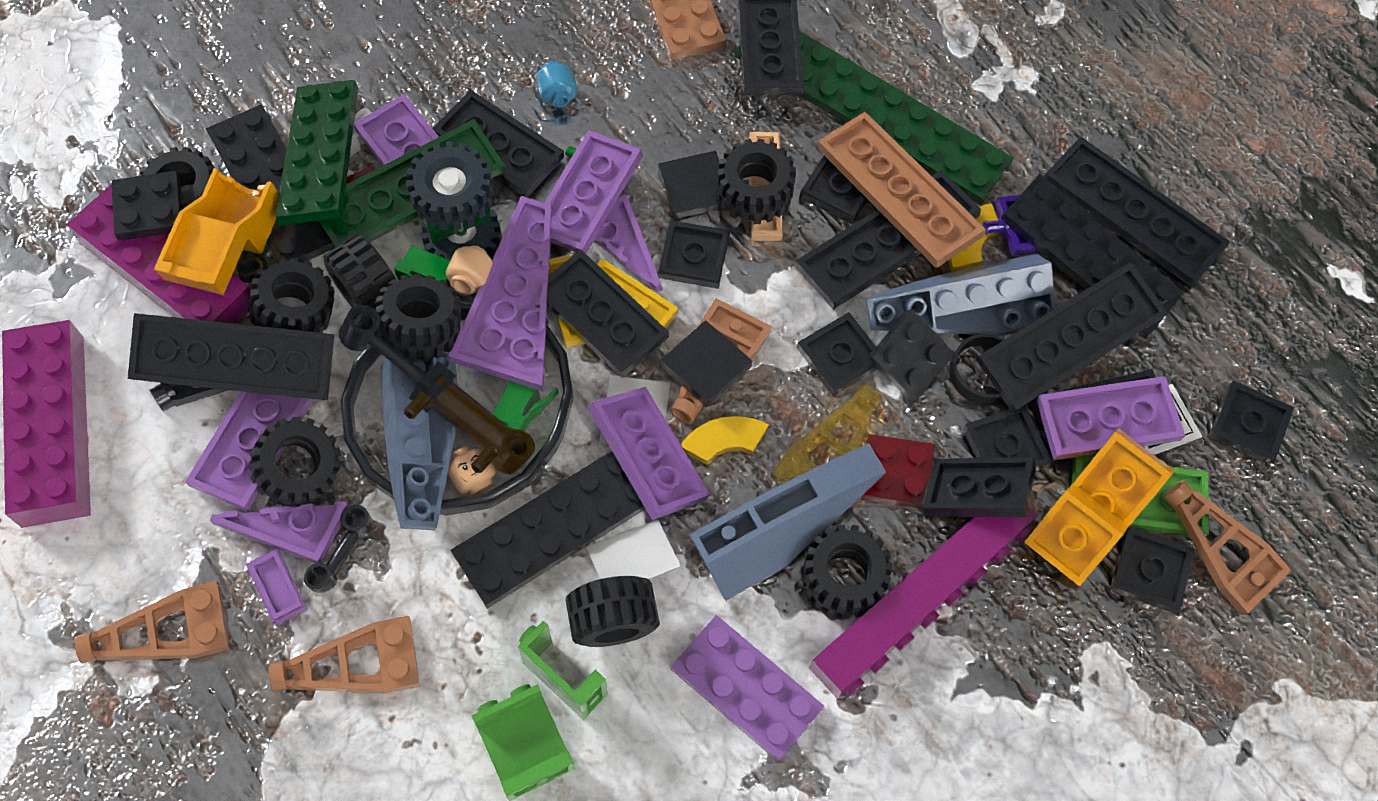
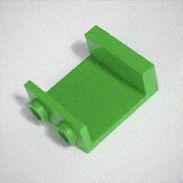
(584, 698)
(522, 741)

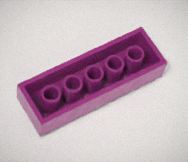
(136, 263)
(45, 424)

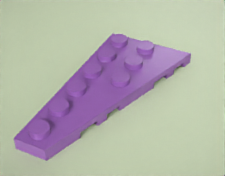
(509, 314)

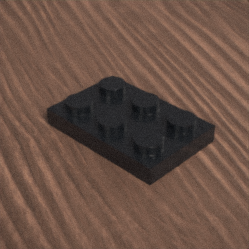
(980, 487)

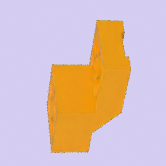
(215, 232)
(1099, 507)

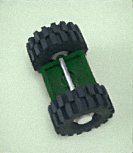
(454, 198)

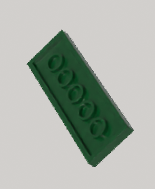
(317, 153)
(381, 198)

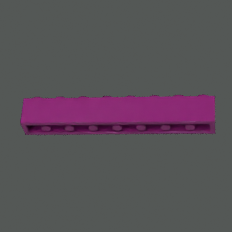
(916, 601)

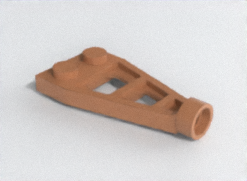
(739, 328)
(1255, 577)
(204, 621)
(396, 660)

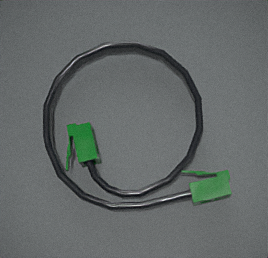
(516, 407)

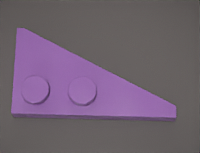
(625, 242)
(299, 531)

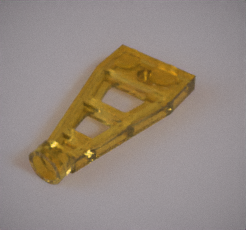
(796, 458)

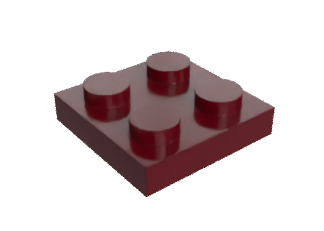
(907, 471)

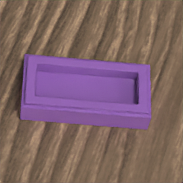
(276, 586)

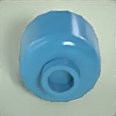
(556, 84)

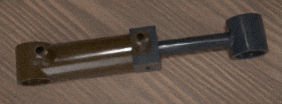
(439, 392)

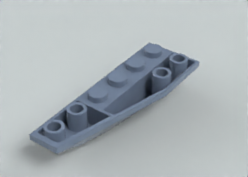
(972, 300)
(415, 448)
(783, 522)

